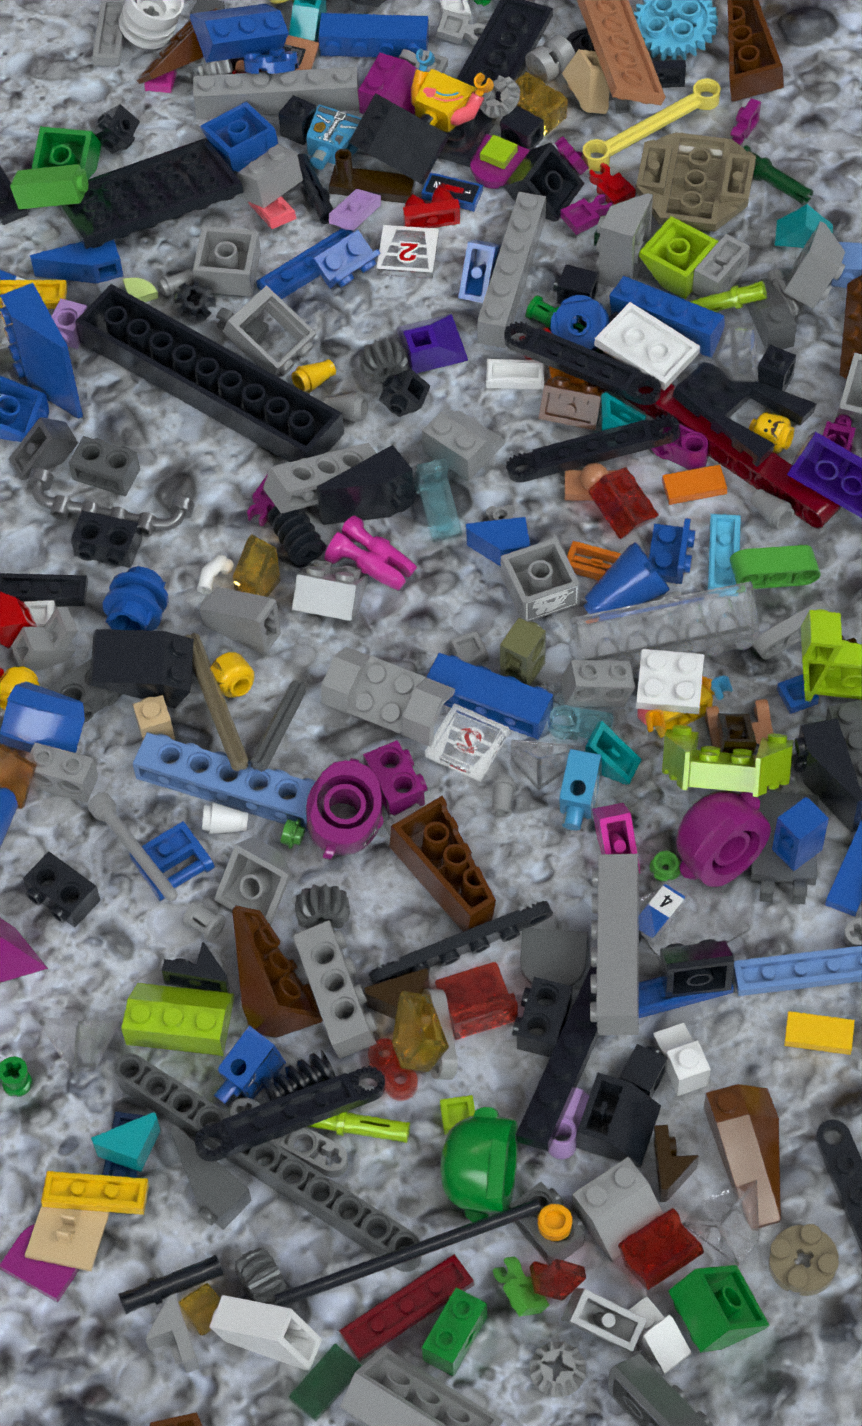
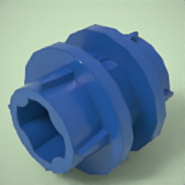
(135, 600)

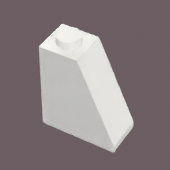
(266, 1331)

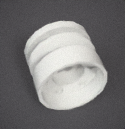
(150, 21)

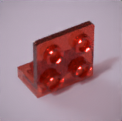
(478, 1000)

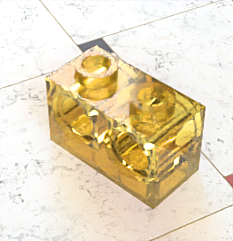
(542, 101)

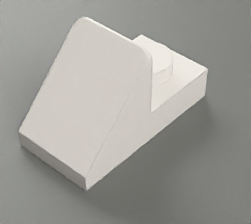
(660, 1337)

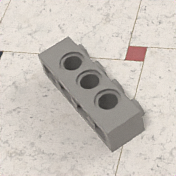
(296, 483)
(348, 1034)

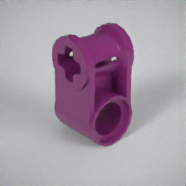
(687, 451)

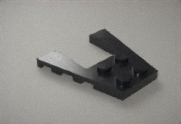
(717, 398)

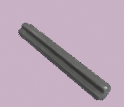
(278, 726)

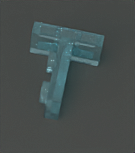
(437, 500)

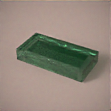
(325, 1382)

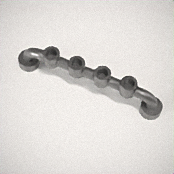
(61, 506)

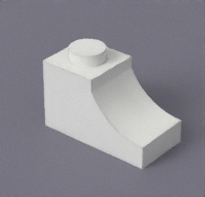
(685, 1059)

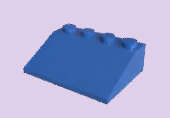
(39, 348)

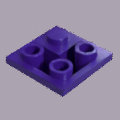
(432, 343)

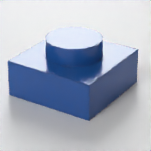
(793, 694)

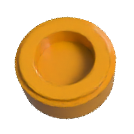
(554, 1222)

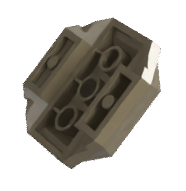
(696, 179)

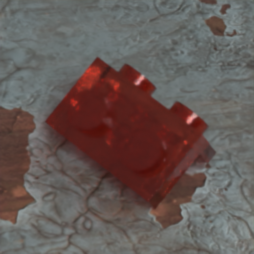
(622, 502)
(659, 1249)

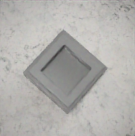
(469, 648)

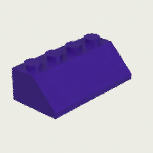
(830, 472)

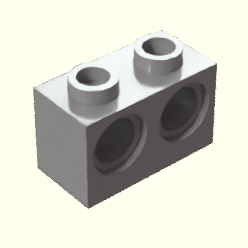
(721, 267)
(597, 683)
(63, 772)

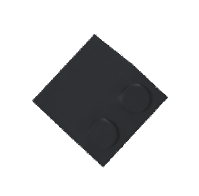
(548, 175)
(696, 968)

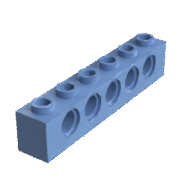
(210, 785)

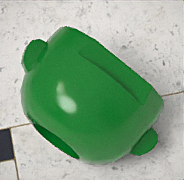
(480, 1163)

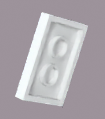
(647, 345)

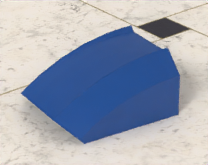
(240, 135)
(19, 409)
(42, 718)

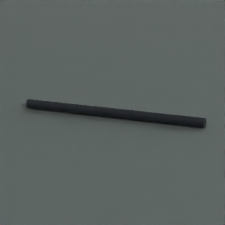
(407, 1253)

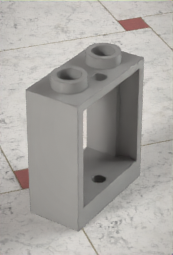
(285, 316)

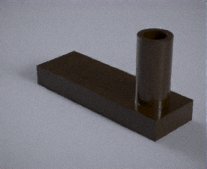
(388, 185)

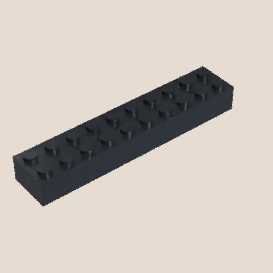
(209, 376)

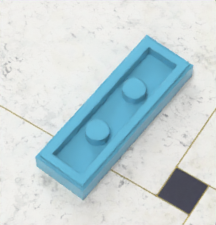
(723, 542)

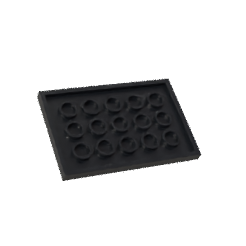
(151, 193)

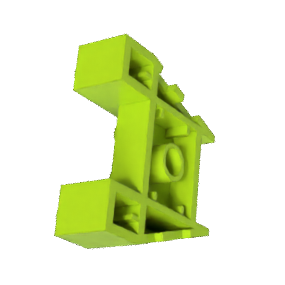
(829, 662)
(726, 771)

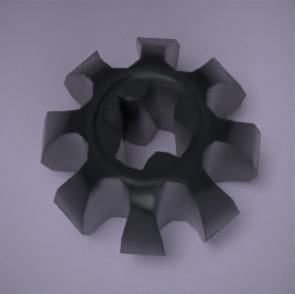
(204, 302)

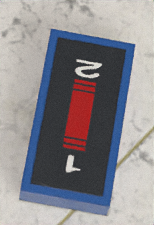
(465, 191)

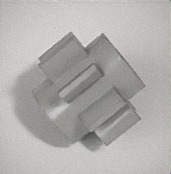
(215, 68)

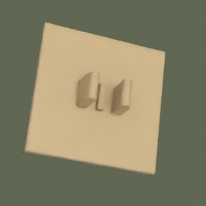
(67, 1237)

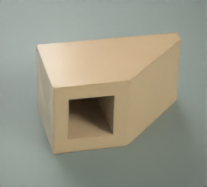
(588, 82)

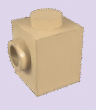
(153, 717)

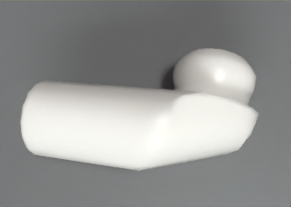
(210, 570)

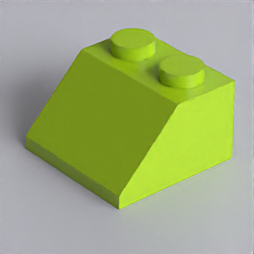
(675, 254)

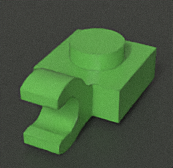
(519, 1288)

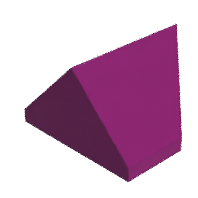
(16, 954)

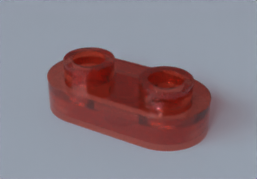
(391, 1070)

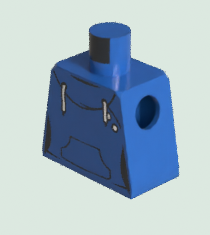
(246, 1065)

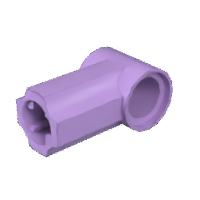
(569, 1126)

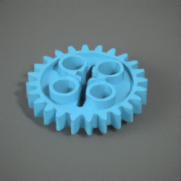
(676, 26)

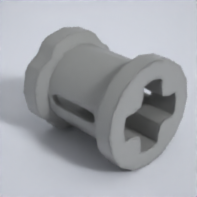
(204, 920)

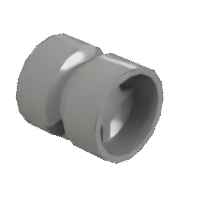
(550, 59)

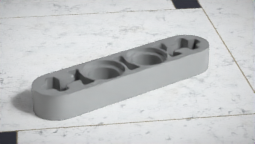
(287, 1142)

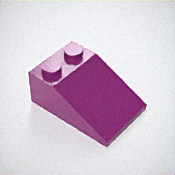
(390, 79)

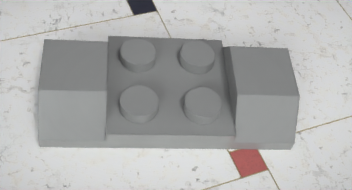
(384, 694)

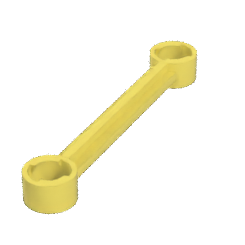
(652, 123)

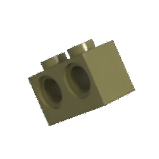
(523, 651)

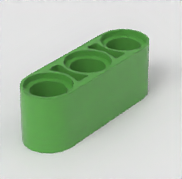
(775, 566)

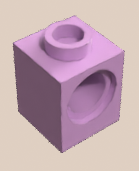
(65, 316)

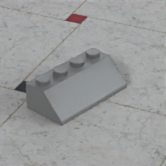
(401, 1394)

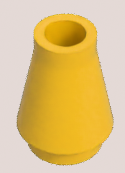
(312, 375)

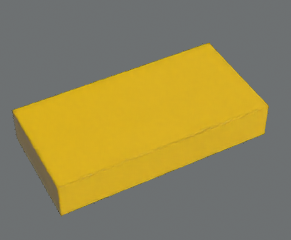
(819, 1032)

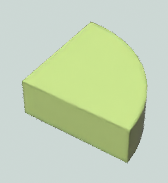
(140, 289)

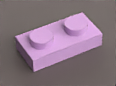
(354, 209)

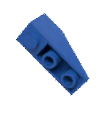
(78, 263)

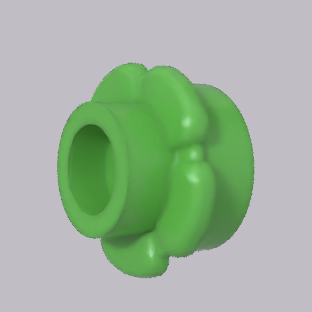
(292, 833)
(662, 859)

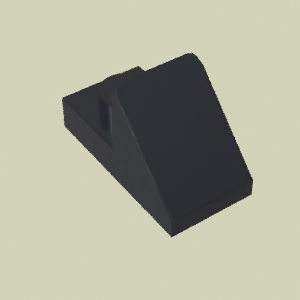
(203, 976)

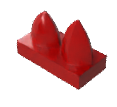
(441, 211)

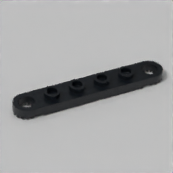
(582, 363)
(593, 448)
(474, 940)
(289, 1113)
(845, 1172)

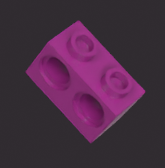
(396, 778)

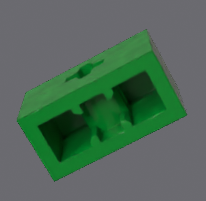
(454, 1331)

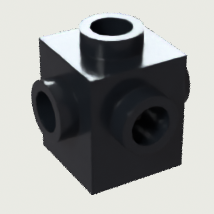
(116, 129)
(404, 392)

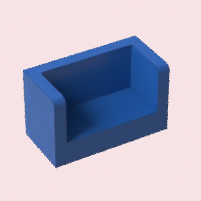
(800, 833)

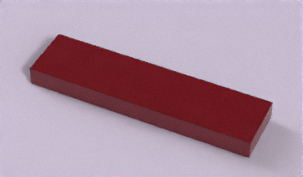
(405, 1308)

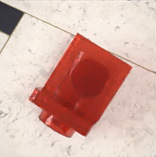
(556, 1279)

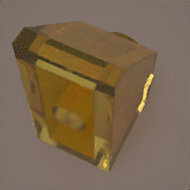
(257, 568)
(418, 1033)

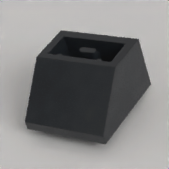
(617, 1120)

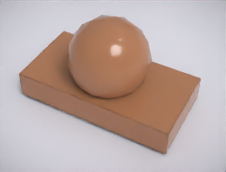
(580, 481)

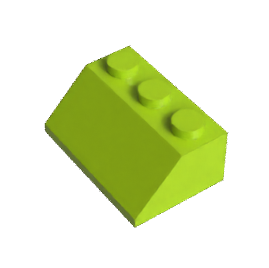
(177, 1019)

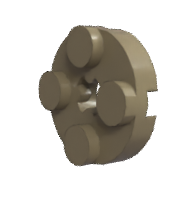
(798, 1278)

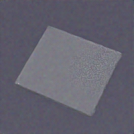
(703, 917)

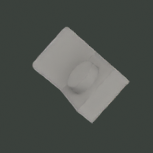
(171, 1328)

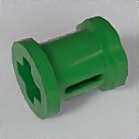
(15, 1066)

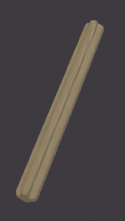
(217, 706)

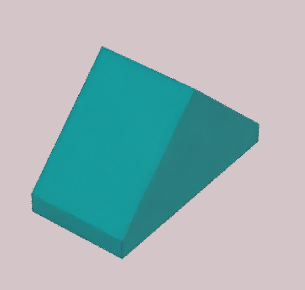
(798, 227)
(616, 413)
(617, 758)
(129, 1143)

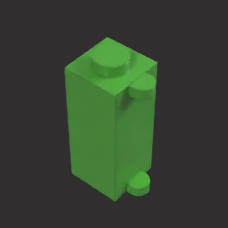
(49, 186)

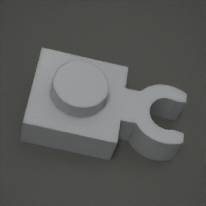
(456, 27)

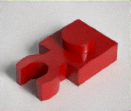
(614, 187)

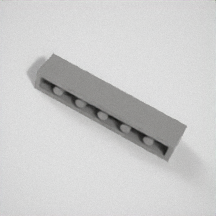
(270, 92)
(511, 269)
(616, 945)

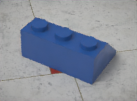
(239, 30)

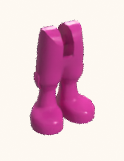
(381, 562)

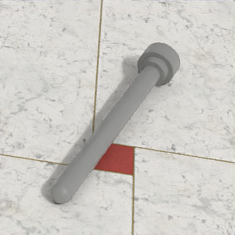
(104, 809)

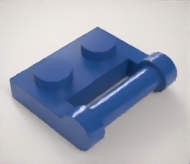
(171, 849)

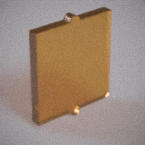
(16, 774)

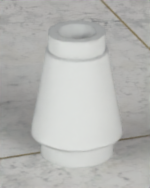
(223, 819)

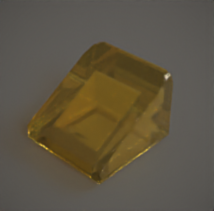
(200, 1307)

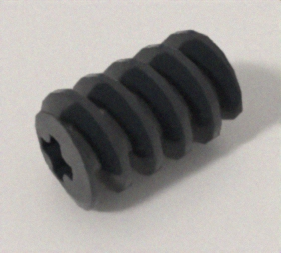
(297, 535)
(306, 1075)

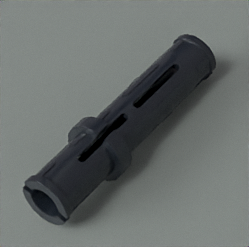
(317, 196)
(170, 1284)

